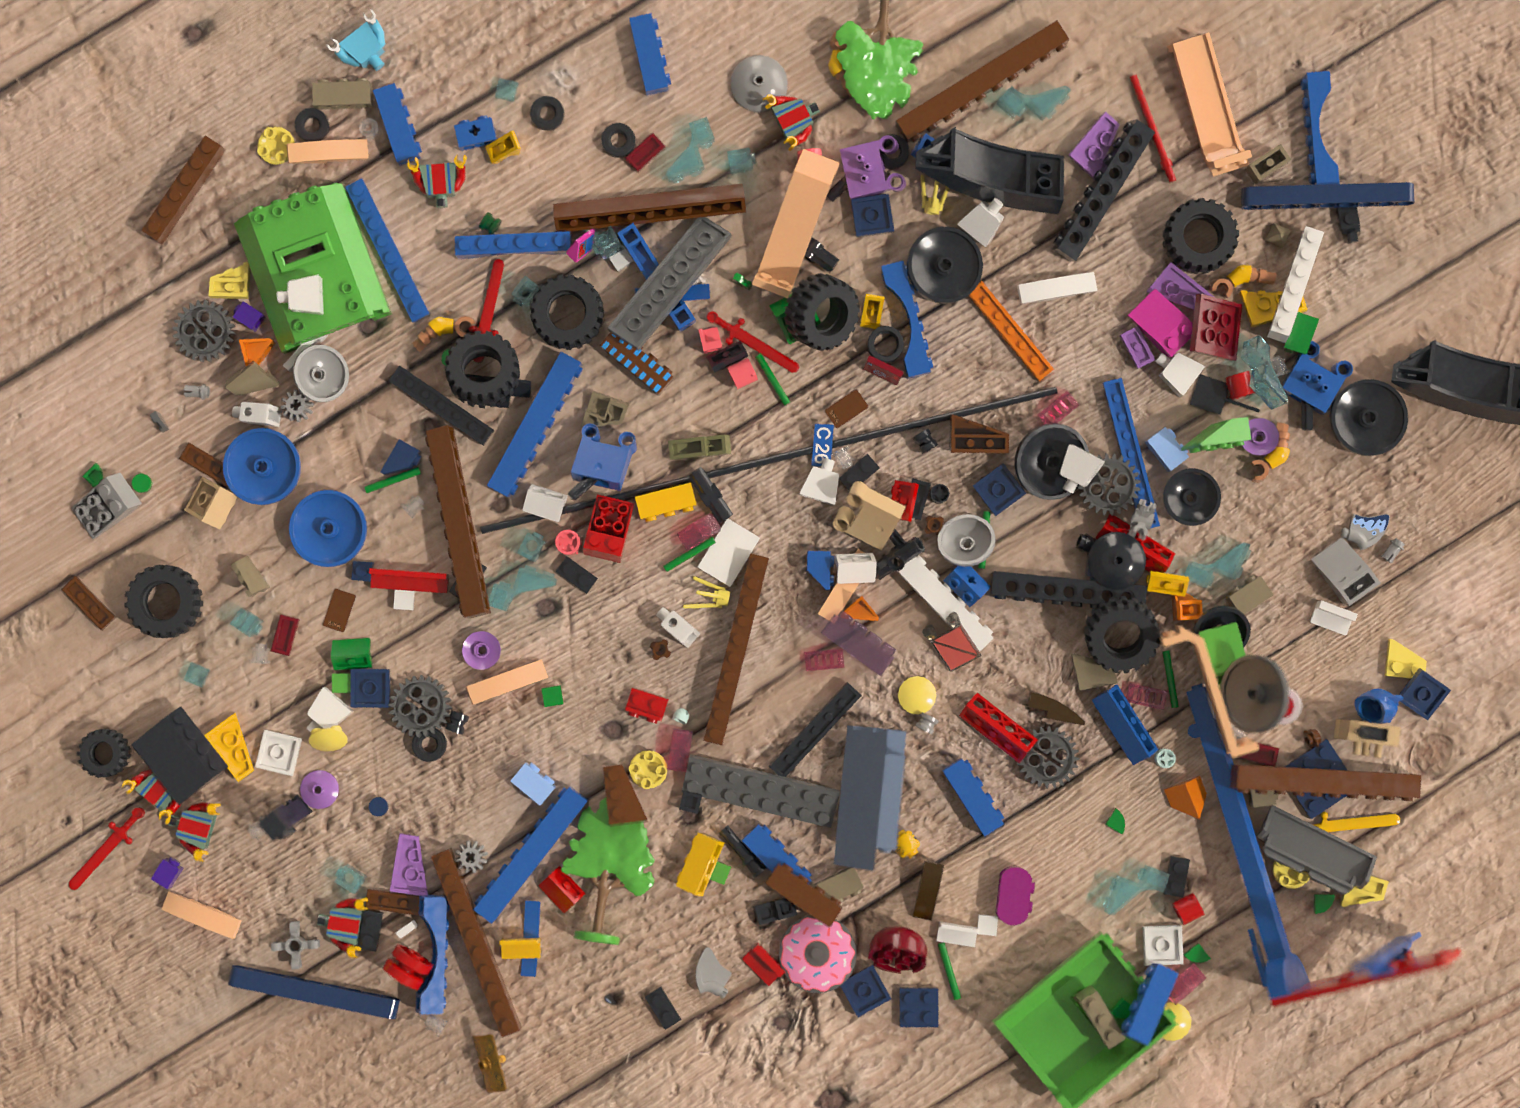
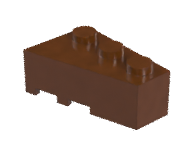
(974, 437)
(621, 798)

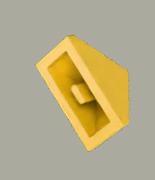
(872, 311)

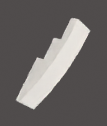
(1056, 288)

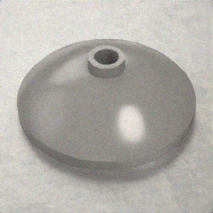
(751, 94)
(331, 370)
(962, 532)

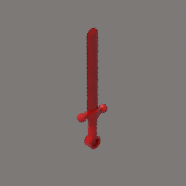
(490, 302)
(753, 342)
(106, 848)

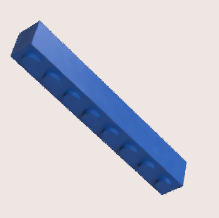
(535, 424)
(530, 855)

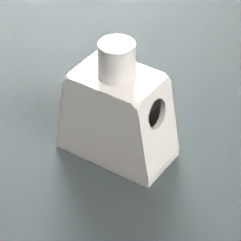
(983, 221)
(304, 295)
(1179, 372)
(258, 414)
(1079, 468)
(822, 483)
(682, 631)
(327, 710)

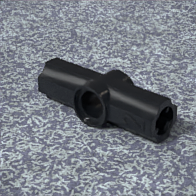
(819, 255)
(710, 494)
(904, 552)

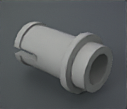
(197, 391)
(1393, 550)

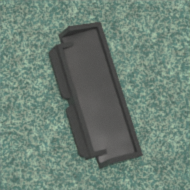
(1315, 851)

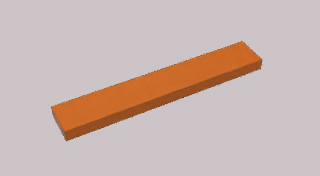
(1010, 331)

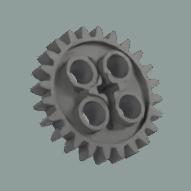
(191, 342)
(1125, 491)
(430, 691)
(1057, 742)

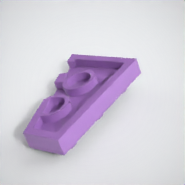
(1095, 144)
(1178, 286)
(408, 868)

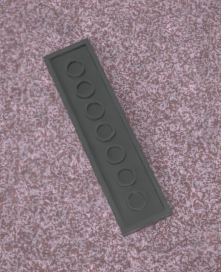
(669, 282)
(761, 791)

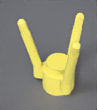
(932, 206)
(721, 596)

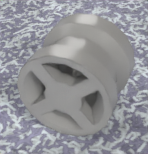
(927, 723)

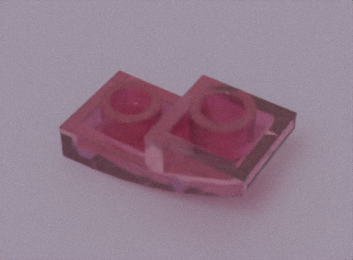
(698, 531)
(679, 750)
(1186, 983)

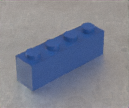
(649, 54)
(397, 124)
(1125, 724)
(972, 796)
(771, 850)
(1149, 1003)

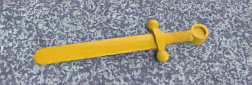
(1357, 823)

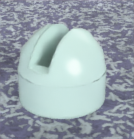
(681, 716)

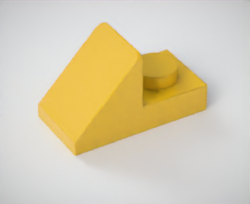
(503, 148)

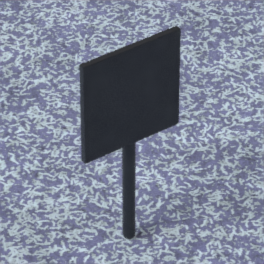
(1212, 394)

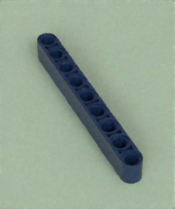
(1327, 196)
(313, 992)

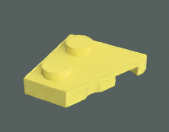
(231, 284)
(1402, 661)
(1373, 891)

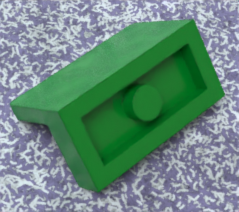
(1301, 334)
(351, 654)

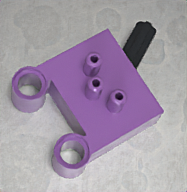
(866, 171)

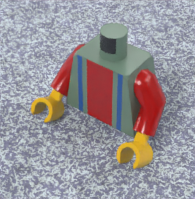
(792, 118)
(439, 179)
(154, 792)
(196, 827)
(344, 924)

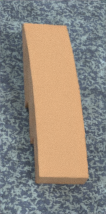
(327, 151)
(838, 598)
(506, 682)
(201, 915)

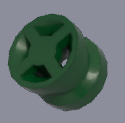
(490, 224)

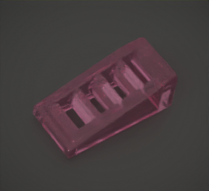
(1072, 400)
(839, 655)
(1164, 694)

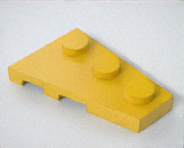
(1262, 306)
(231, 746)

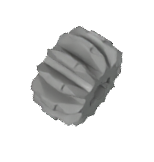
(302, 410)
(464, 855)

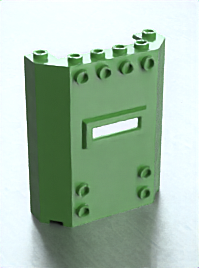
(345, 265)
(1057, 1034)

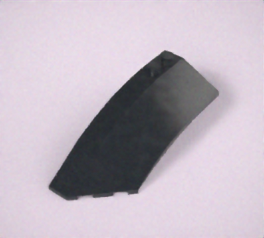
(995, 171)
(1462, 382)

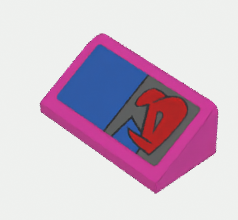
(581, 246)

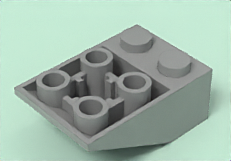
(106, 505)
(1345, 572)

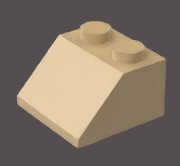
(211, 503)

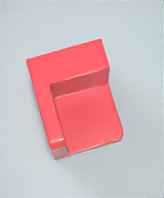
(710, 340)

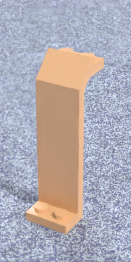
(1209, 105)
(795, 223)
(1244, 744)

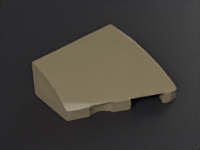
(251, 380)
(604, 410)
(249, 576)
(1091, 674)

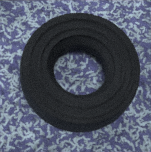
(307, 114)
(547, 125)
(618, 152)
(903, 156)
(429, 756)

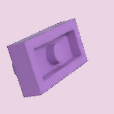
(1137, 347)

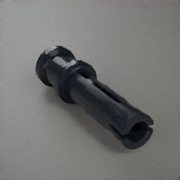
(748, 859)

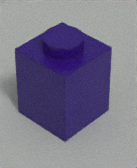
(248, 316)
(167, 872)

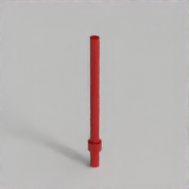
(1166, 163)

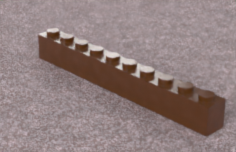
(982, 81)
(649, 208)
(458, 522)
(736, 649)
(1325, 781)
(476, 942)

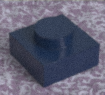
(360, 571)

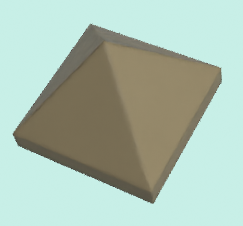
(1277, 235)

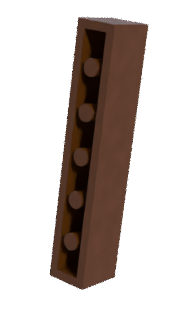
(183, 190)

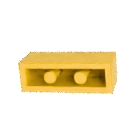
(666, 502)
(699, 864)

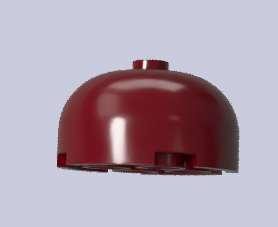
(898, 943)

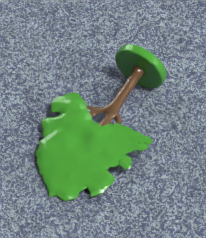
(877, 69)
(608, 851)

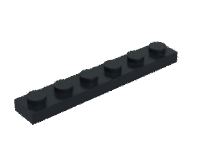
(441, 405)
(815, 730)

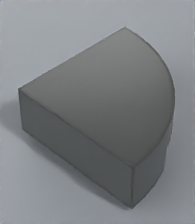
(157, 417)

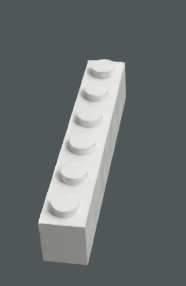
(1295, 284)
(941, 600)

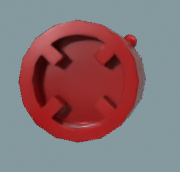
(1239, 385)
(1188, 909)

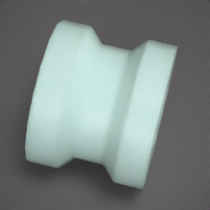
(1167, 760)

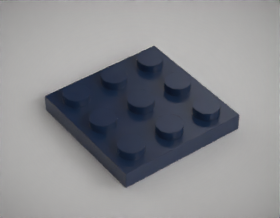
(1318, 758)

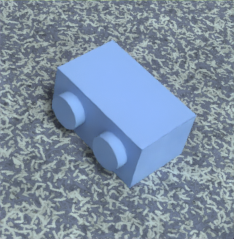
(1167, 449)
(533, 783)

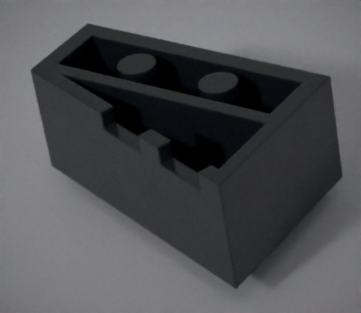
(282, 820)

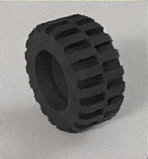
(1218, 218)
(548, 294)
(839, 320)
(478, 346)
(138, 601)
(1128, 657)

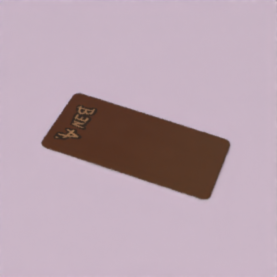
(846, 408)
(339, 610)

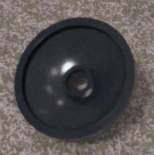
(1205, 496)
(1103, 564)
(1221, 616)

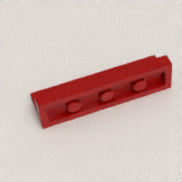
(1154, 561)
(409, 580)
(995, 729)

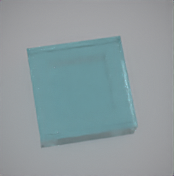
(506, 90)
(196, 674)

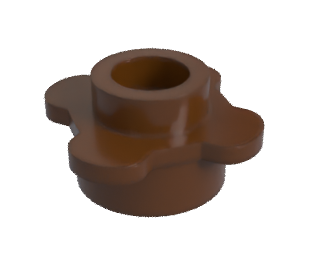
(930, 521)
(656, 653)
(1312, 738)

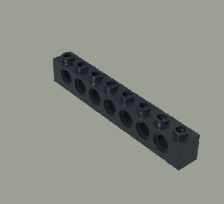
(1142, 135)
(1000, 579)

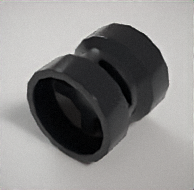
(925, 441)
(941, 492)
(457, 721)

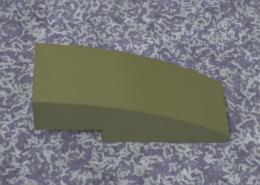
(699, 447)

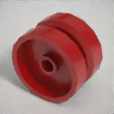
(407, 966)

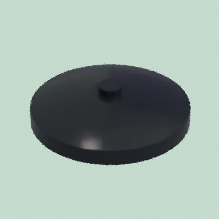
(944, 265)
(1369, 417)
(1041, 459)

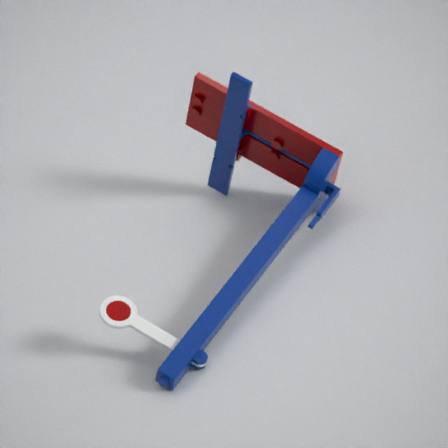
(1284, 971)

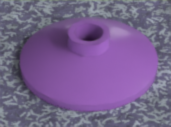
(1270, 435)
(471, 650)
(328, 785)

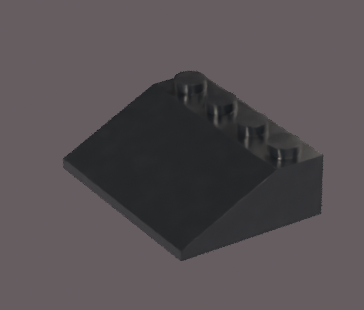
(179, 755)

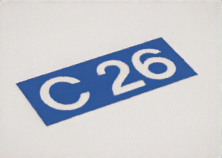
(822, 443)

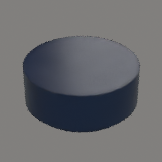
(378, 806)

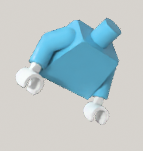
(363, 45)

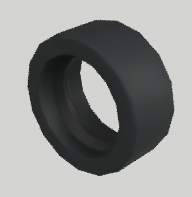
(888, 330)

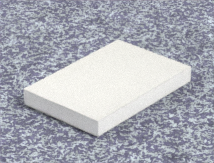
(729, 552)

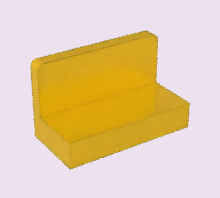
(1167, 583)
(520, 948)

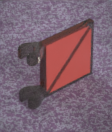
(953, 645)

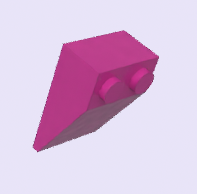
(1162, 323)

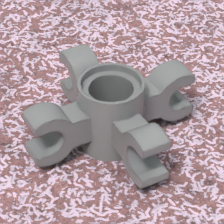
(1142, 519)
(296, 962)

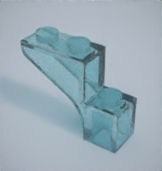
(1041, 104)
(690, 160)
(1263, 377)
(1227, 566)
(526, 581)
(1125, 890)

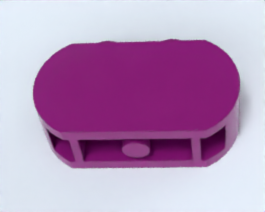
(1014, 895)

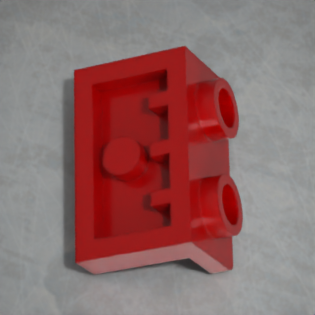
(905, 494)
(646, 705)

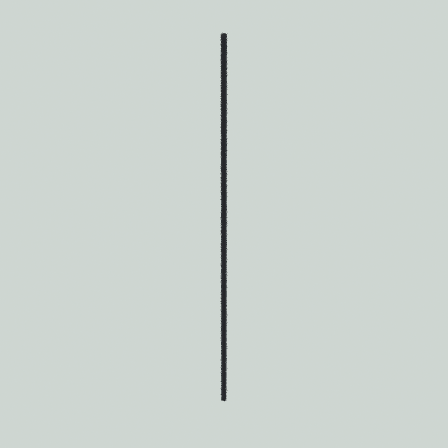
(784, 456)

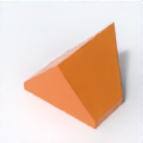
(256, 349)
(1186, 607)
(861, 610)
(1187, 796)

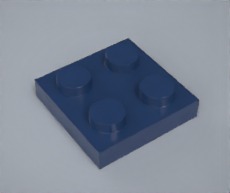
(872, 215)
(999, 489)
(370, 688)
(1424, 694)
(865, 991)
(918, 1007)

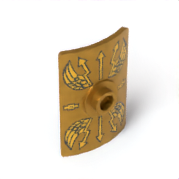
(490, 1063)

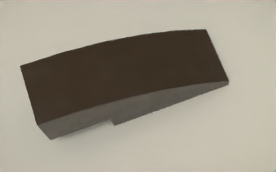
(1054, 709)
(928, 890)

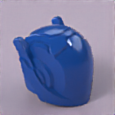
(1377, 706)

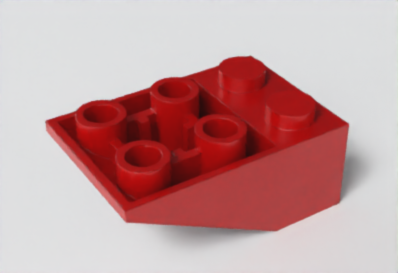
(608, 528)

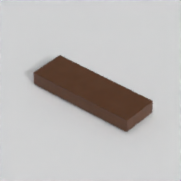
(203, 462)
(88, 603)
(392, 902)

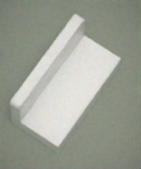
(544, 503)
(855, 568)
(1332, 617)
(957, 934)

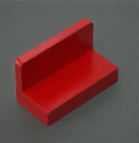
(561, 889)
(763, 964)

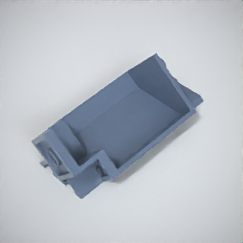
(869, 795)

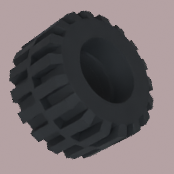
(88, 757)

